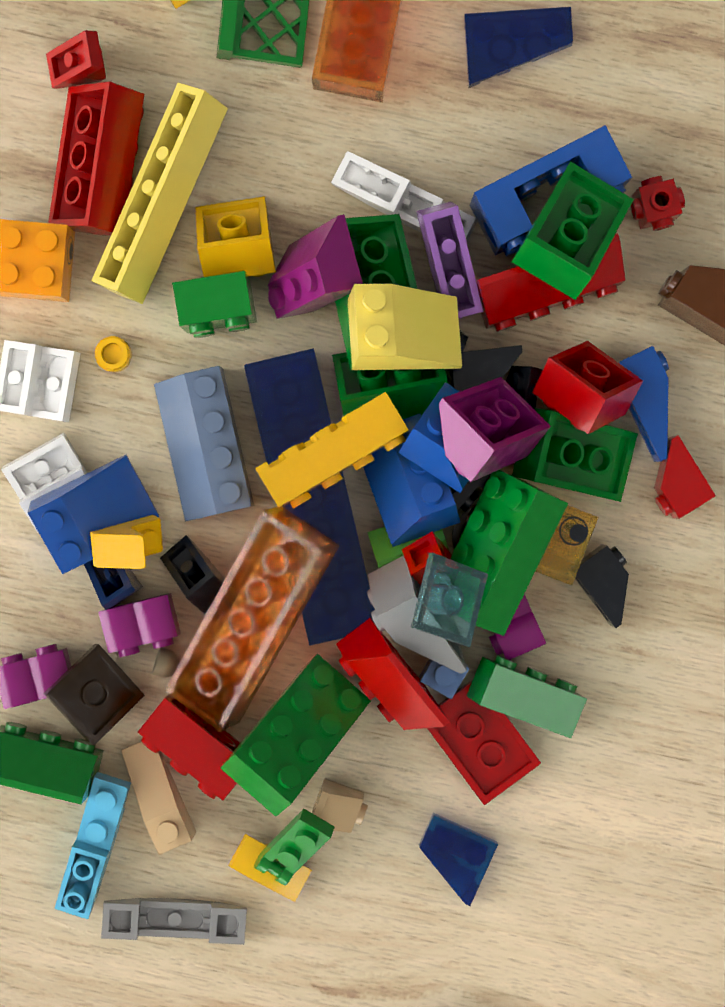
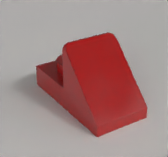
(76, 61)

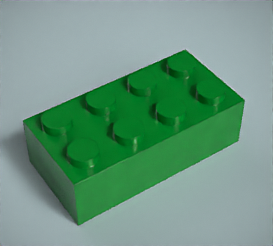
(507, 542)
(296, 735)

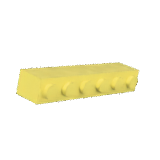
(160, 193)

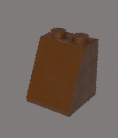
(697, 299)

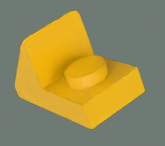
(127, 543)

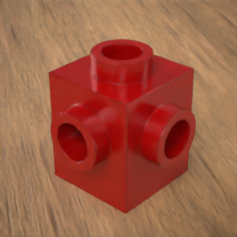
(648, 212)

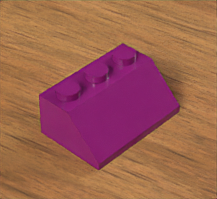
(315, 271)
(488, 428)

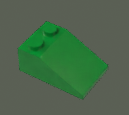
(573, 231)
(579, 460)

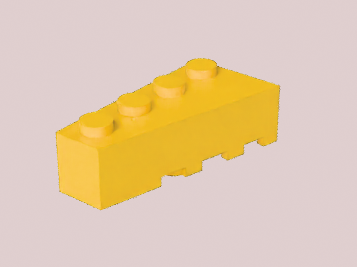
(333, 451)

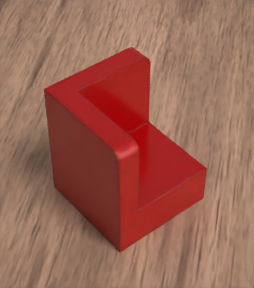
(418, 551)

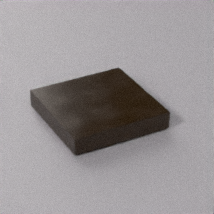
(94, 694)

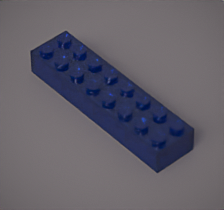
(288, 411)

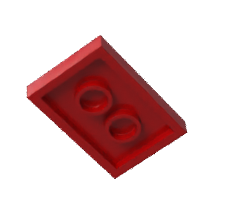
(483, 746)

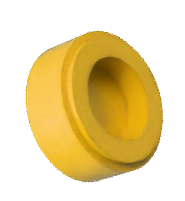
(113, 354)

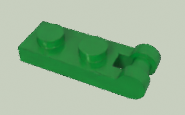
(294, 846)

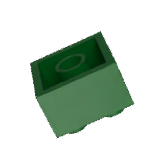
(215, 304)

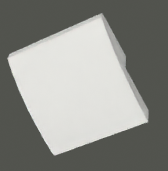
(37, 380)
(43, 470)

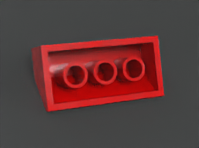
(96, 156)
(520, 294)

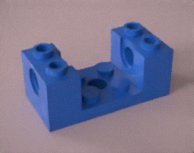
(499, 203)

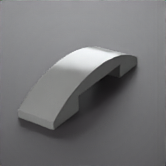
(174, 918)

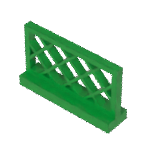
(231, 32)

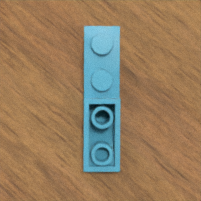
(93, 845)

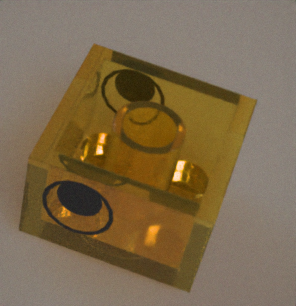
(568, 545)

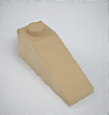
(158, 798)

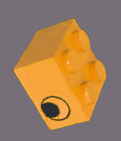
(36, 260)

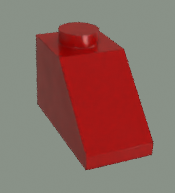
(680, 482)

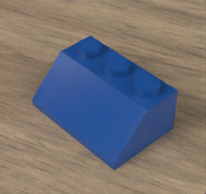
(409, 496)

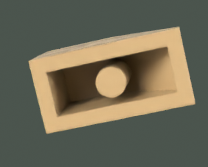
(340, 806)

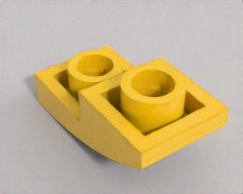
(244, 861)

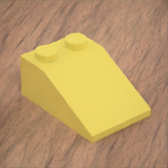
(403, 328)

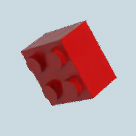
(587, 387)

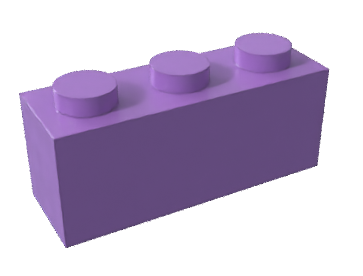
(450, 256)

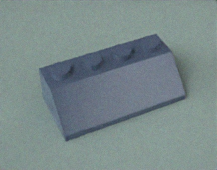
(204, 443)

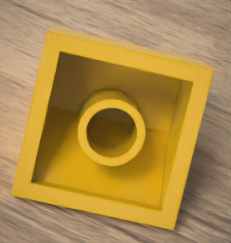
(235, 238)

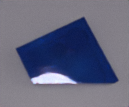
(458, 854)

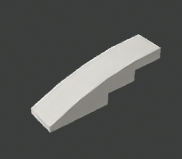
(389, 192)

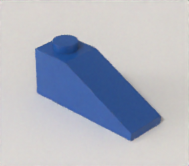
(651, 401)

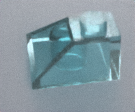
(449, 600)

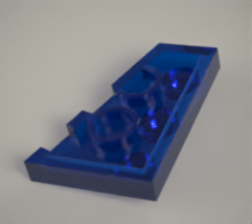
(512, 38)

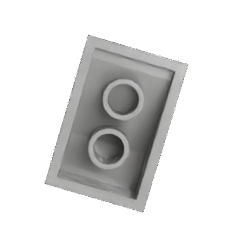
(395, 599)

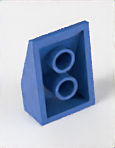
(87, 504)

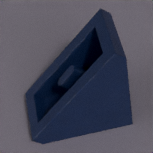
(112, 584)

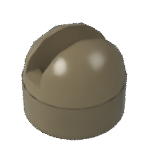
(165, 663)

